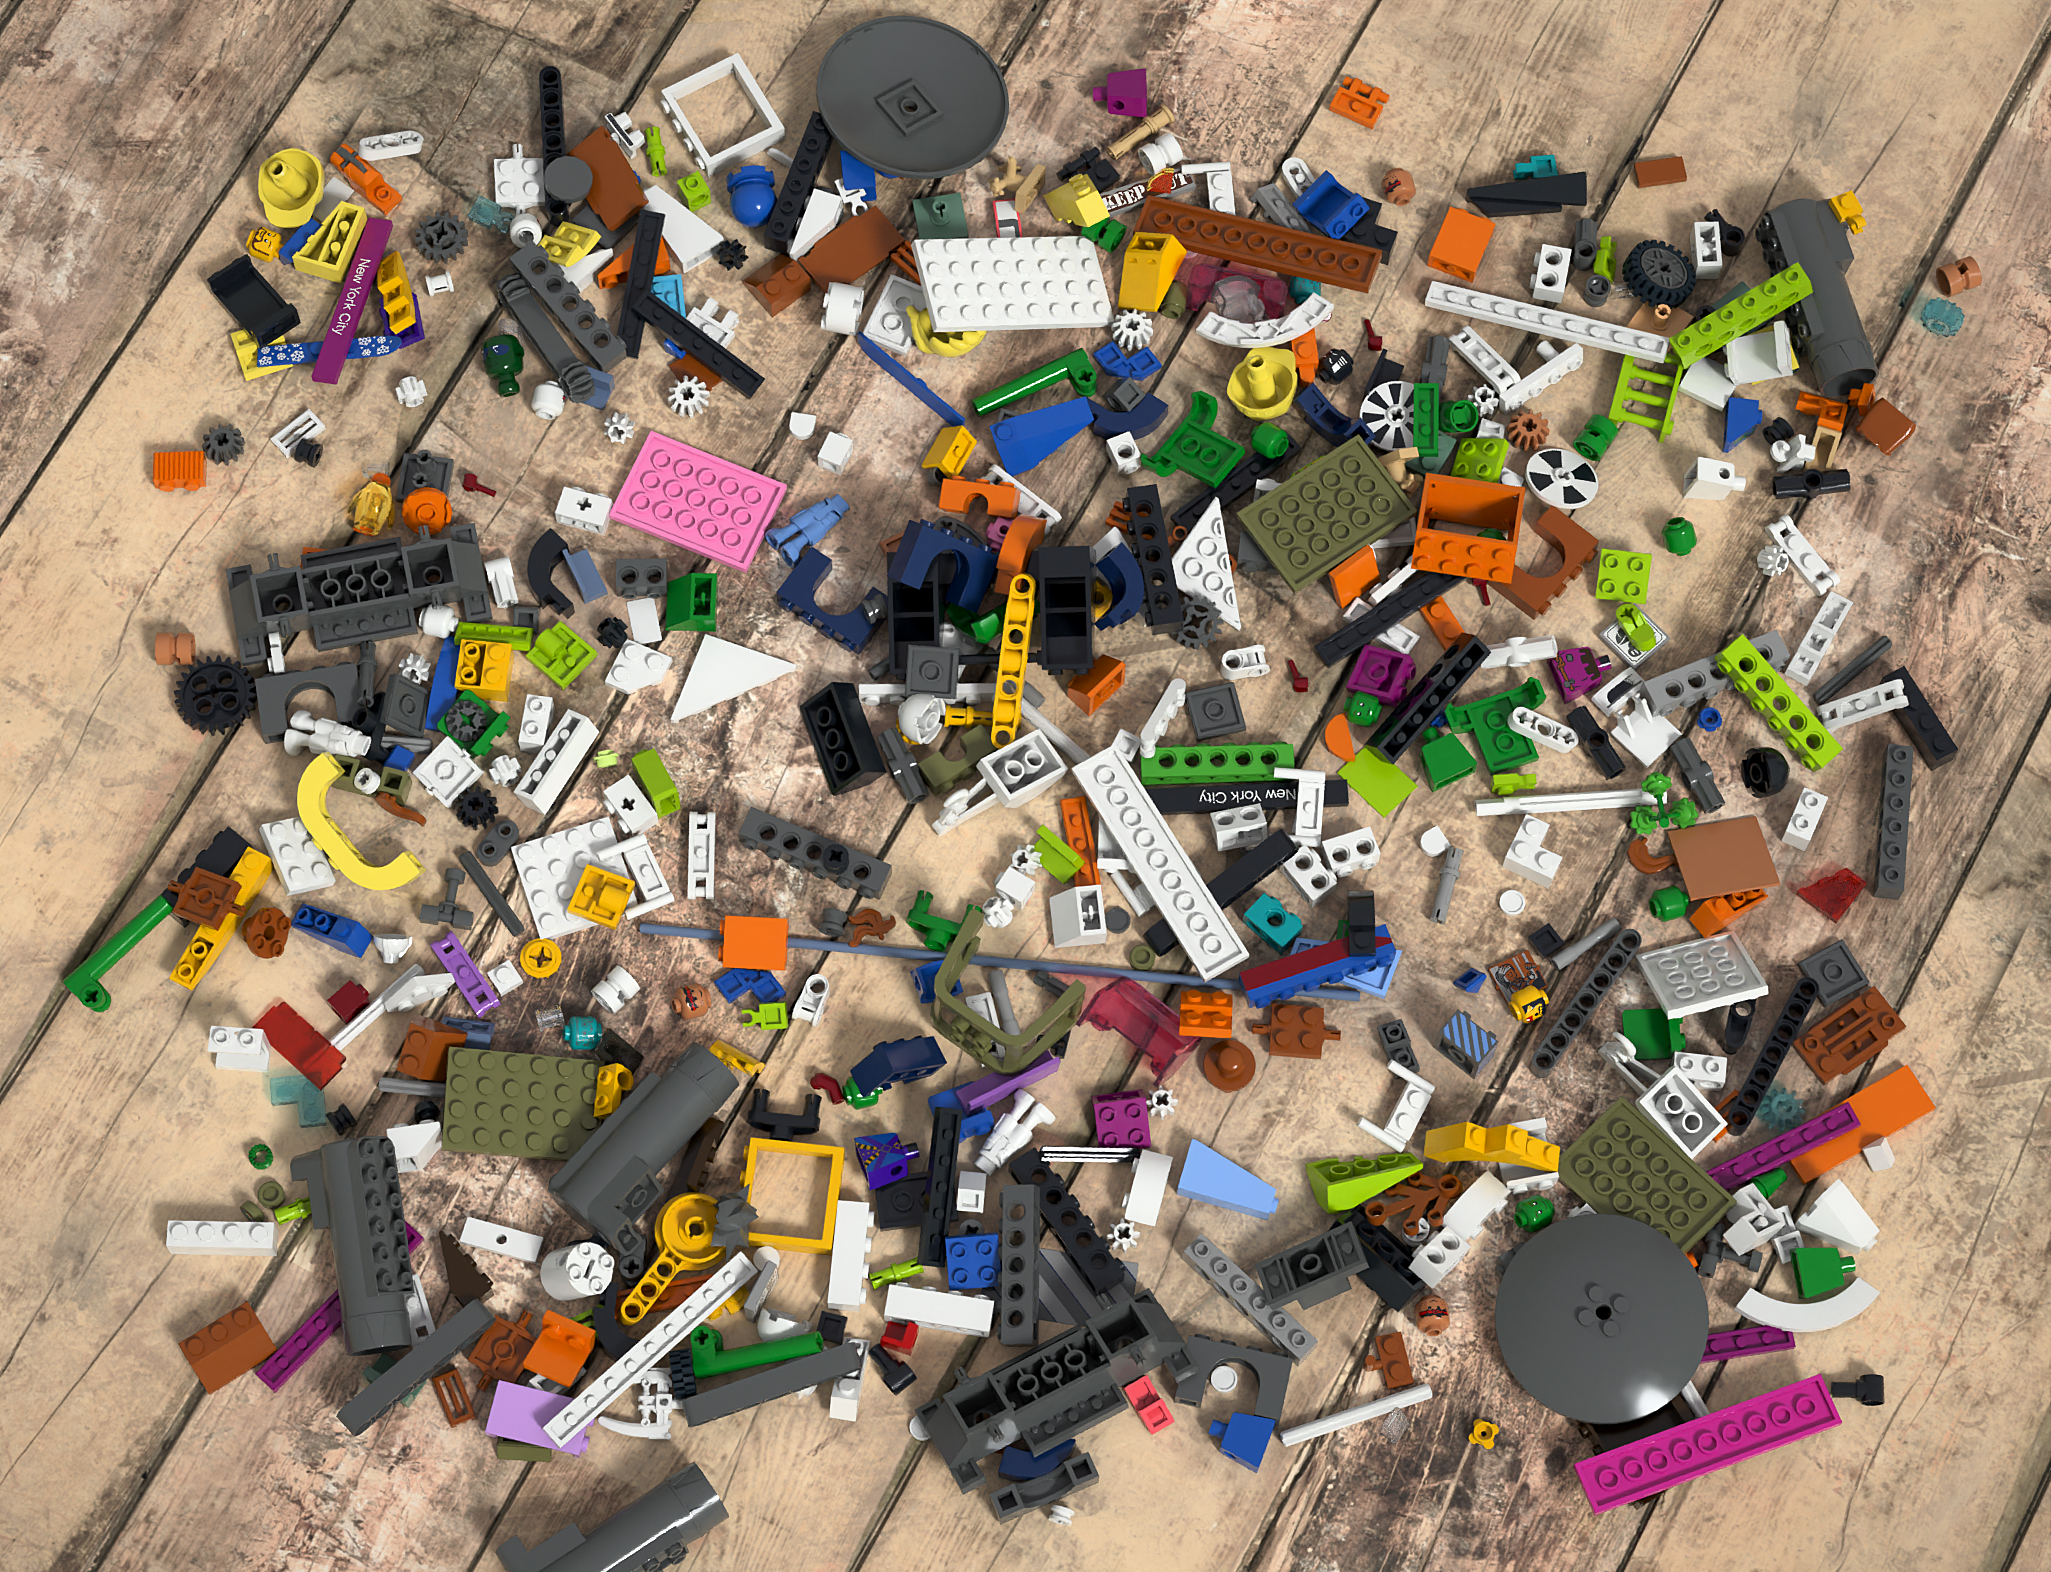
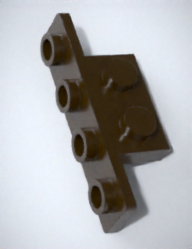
(698, 1156)

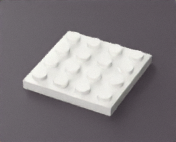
(553, 868)
(1701, 974)

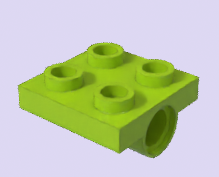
(1480, 459)
(1623, 576)
(561, 654)

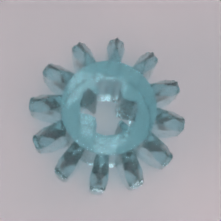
(1942, 317)
(1787, 1118)

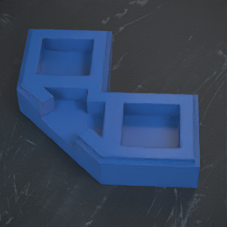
(1117, 365)
(739, 981)

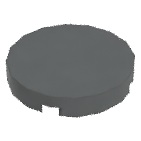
(568, 179)

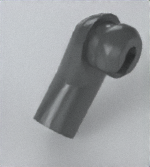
(879, 669)

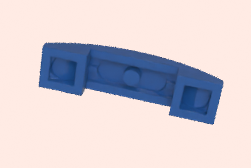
(443, 691)

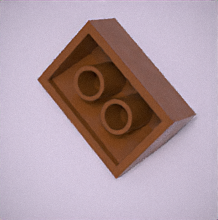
(228, 1348)

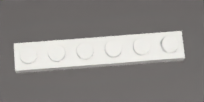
(895, 693)

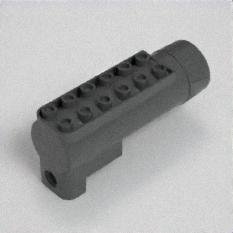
(1826, 321)
(616, 1169)
(360, 1201)
(635, 1539)

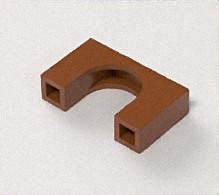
(1576, 548)

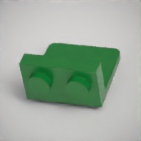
(495, 725)
(1653, 1033)

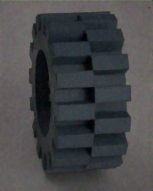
(682, 1373)

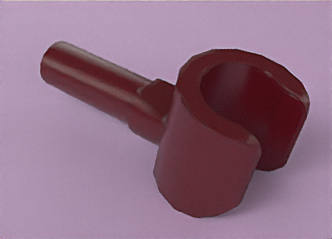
(1374, 342)
(470, 485)
(1483, 588)
(1299, 683)

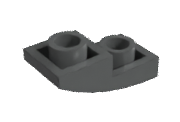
(1398, 1045)

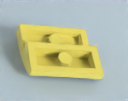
(569, 244)
(247, 354)

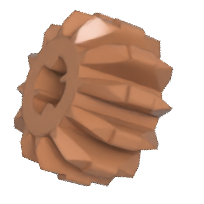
(1537, 427)

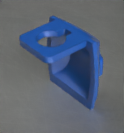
(923, 979)

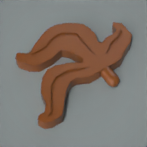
(877, 926)

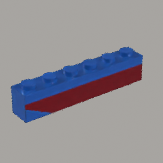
(1311, 968)

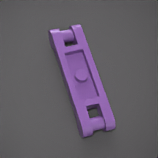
(465, 973)

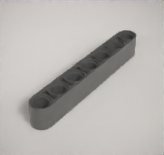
(1583, 1014)
(416, 1367)
(771, 1384)

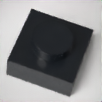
(1545, 941)
(832, 1327)

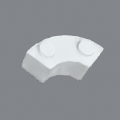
(1148, 1187)
(1476, 1206)

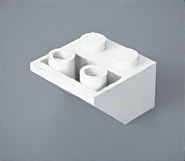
(1078, 917)
(415, 1144)

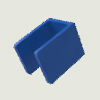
(858, 176)

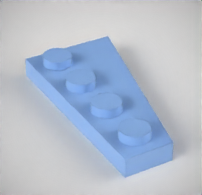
(1374, 981)

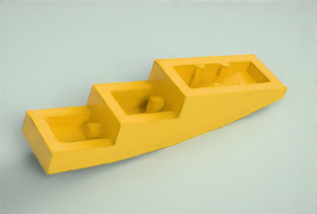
(396, 292)

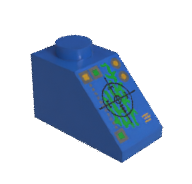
(1740, 421)

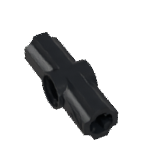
(1796, 486)
(1603, 755)

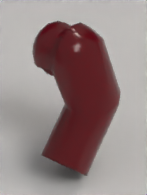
(830, 1084)

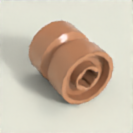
(1961, 276)
(175, 648)

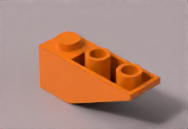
(618, 270)
(1724, 909)

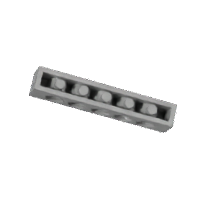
(1660, 703)
(1249, 1299)

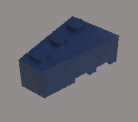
(896, 1062)

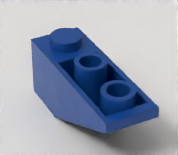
(332, 930)

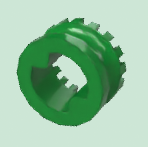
(252, 1156)

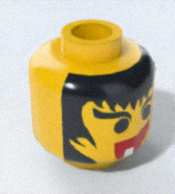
(1528, 1004)

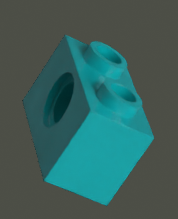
(1279, 936)

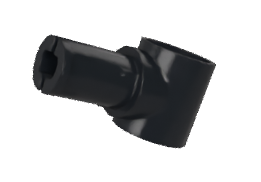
(1727, 232)
(895, 1374)
(1867, 1390)

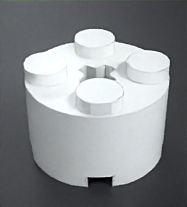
(843, 308)

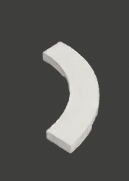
(1266, 332)
(1811, 1316)

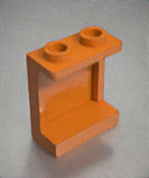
(1461, 244)
(754, 942)

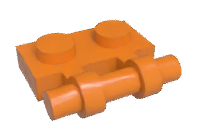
(1356, 107)

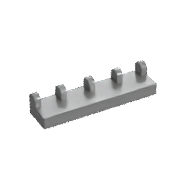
(1279, 208)

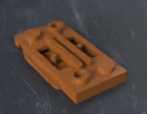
(615, 186)
(851, 249)
(1849, 1036)

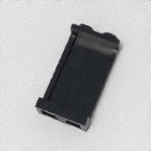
(252, 302)

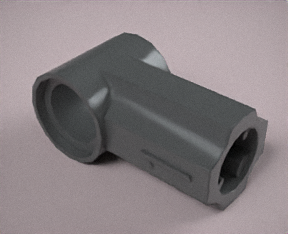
(1585, 244)

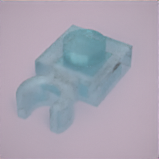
(488, 213)

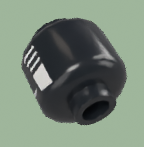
(1335, 366)

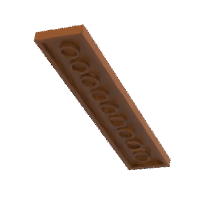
(1262, 244)

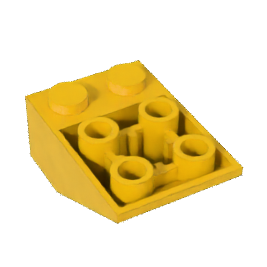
(1149, 270)

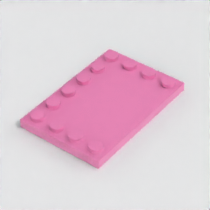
(698, 501)

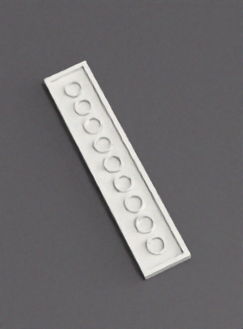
(1160, 863)

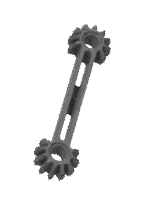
(558, 356)

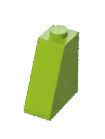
(656, 782)

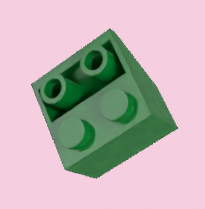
(692, 603)

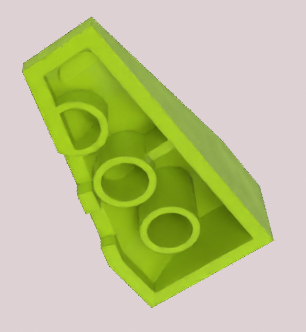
(1350, 1183)

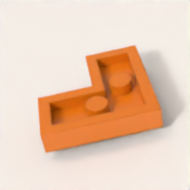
(1830, 412)

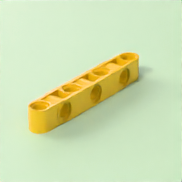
(1013, 660)

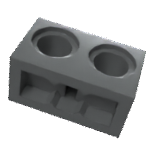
(642, 571)

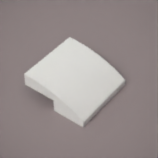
(1708, 383)

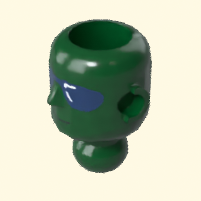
(503, 362)

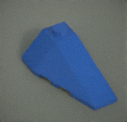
(1035, 435)

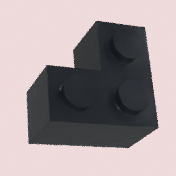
(1369, 234)

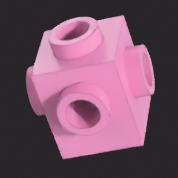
(997, 532)

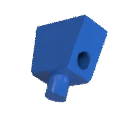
(1244, 1438)

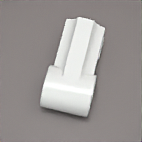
(500, 576)

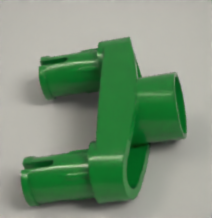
(937, 930)

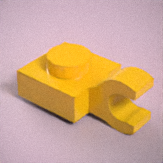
(1848, 209)

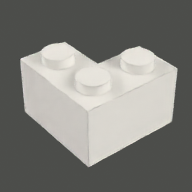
(1528, 857)
(1752, 1219)

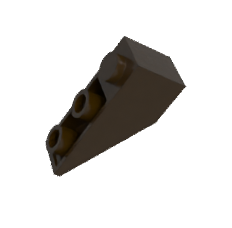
(463, 1278)

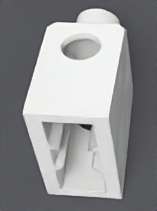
(1711, 480)

